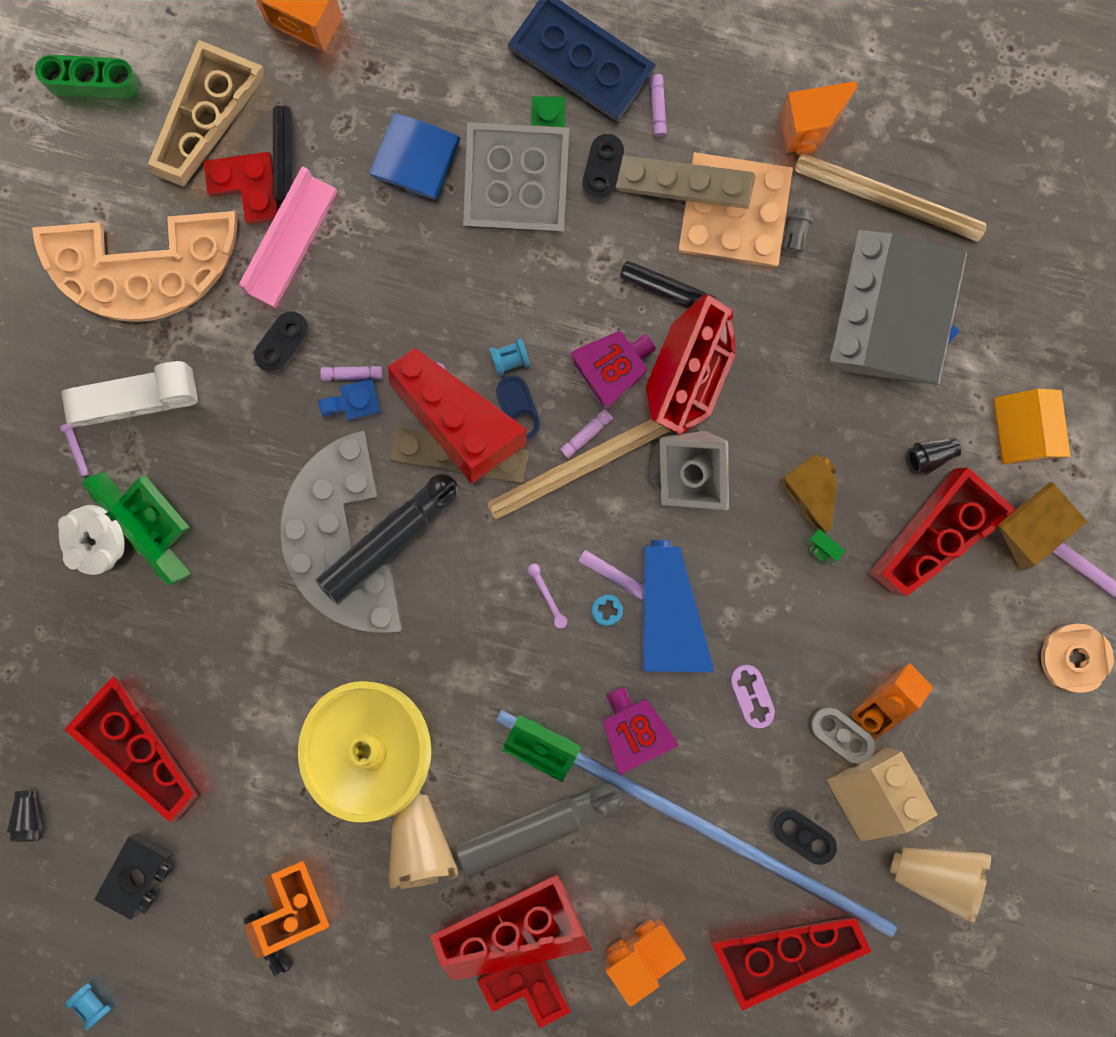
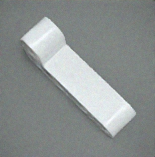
(165, 389)

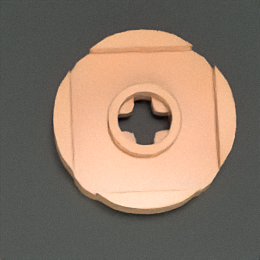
(1092, 670)

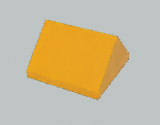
(1031, 426)

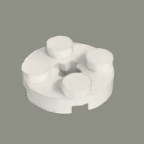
(75, 545)

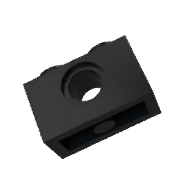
(118, 890)

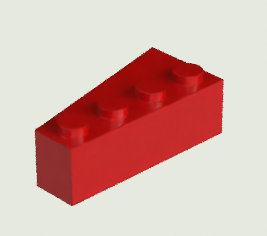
(457, 417)
(942, 530)
(131, 749)
(513, 933)
(784, 958)

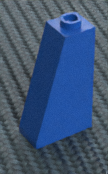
(669, 615)

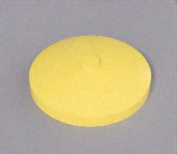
(364, 751)

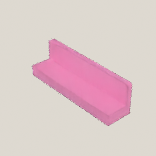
(287, 238)

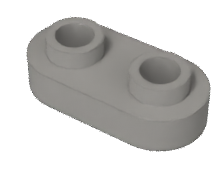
(841, 735)

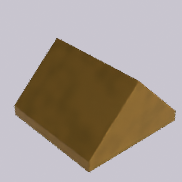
(1040, 526)

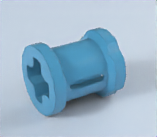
(509, 357)
(597, 615)
(87, 1006)

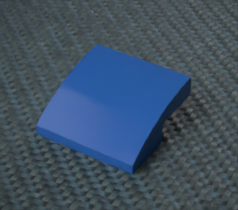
(415, 156)

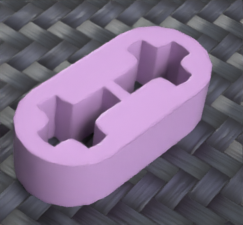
(759, 692)

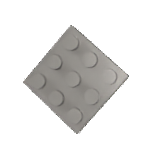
(516, 176)

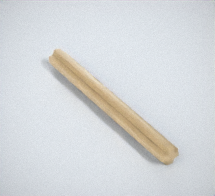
(890, 197)
(575, 468)

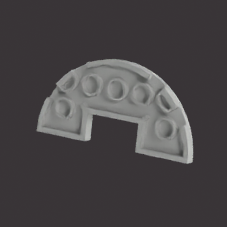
(318, 534)

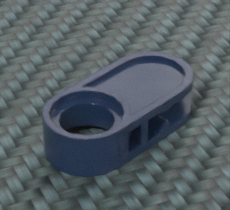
(517, 401)

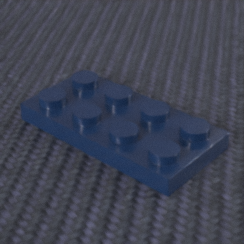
(582, 56)

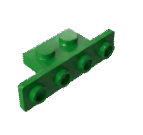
(145, 520)

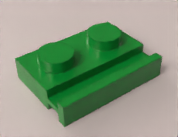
(541, 748)

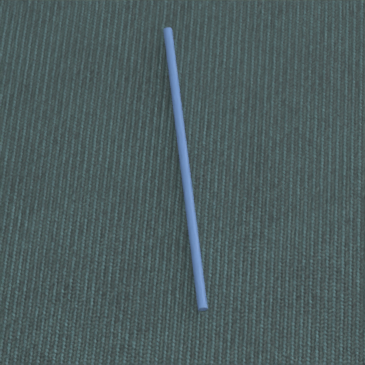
(725, 839)

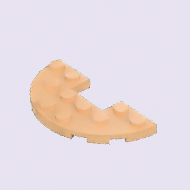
(138, 283)

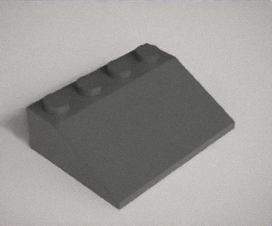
(898, 308)

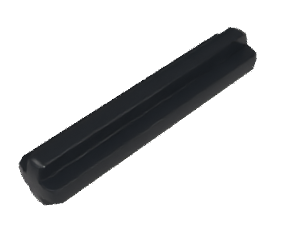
(282, 152)
(661, 283)

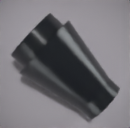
(930, 455)
(24, 818)

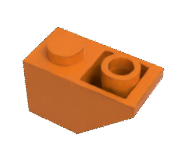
(892, 701)

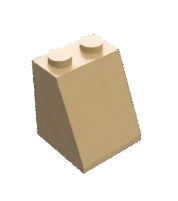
(882, 796)

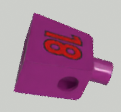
(612, 365)
(635, 732)

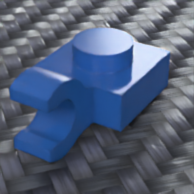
(357, 401)

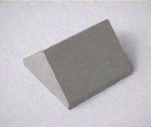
(694, 471)

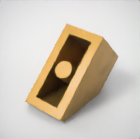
(814, 490)

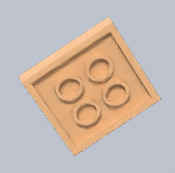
(739, 233)

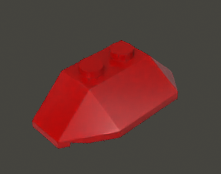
(692, 366)

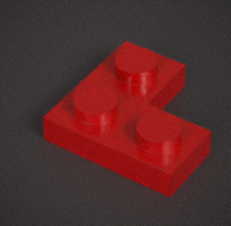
(245, 175)
(530, 981)

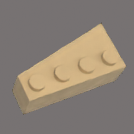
(204, 107)

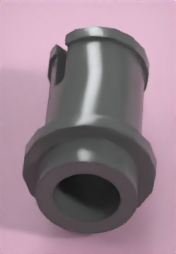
(797, 229)

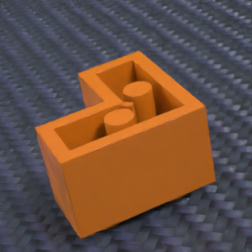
(295, 915)
(642, 960)

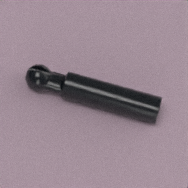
(387, 538)

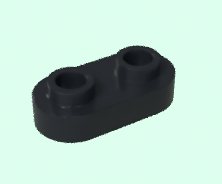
(603, 166)
(283, 343)
(803, 836)

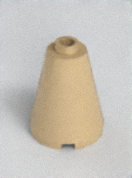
(418, 847)
(944, 877)

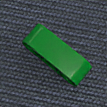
(75, 67)

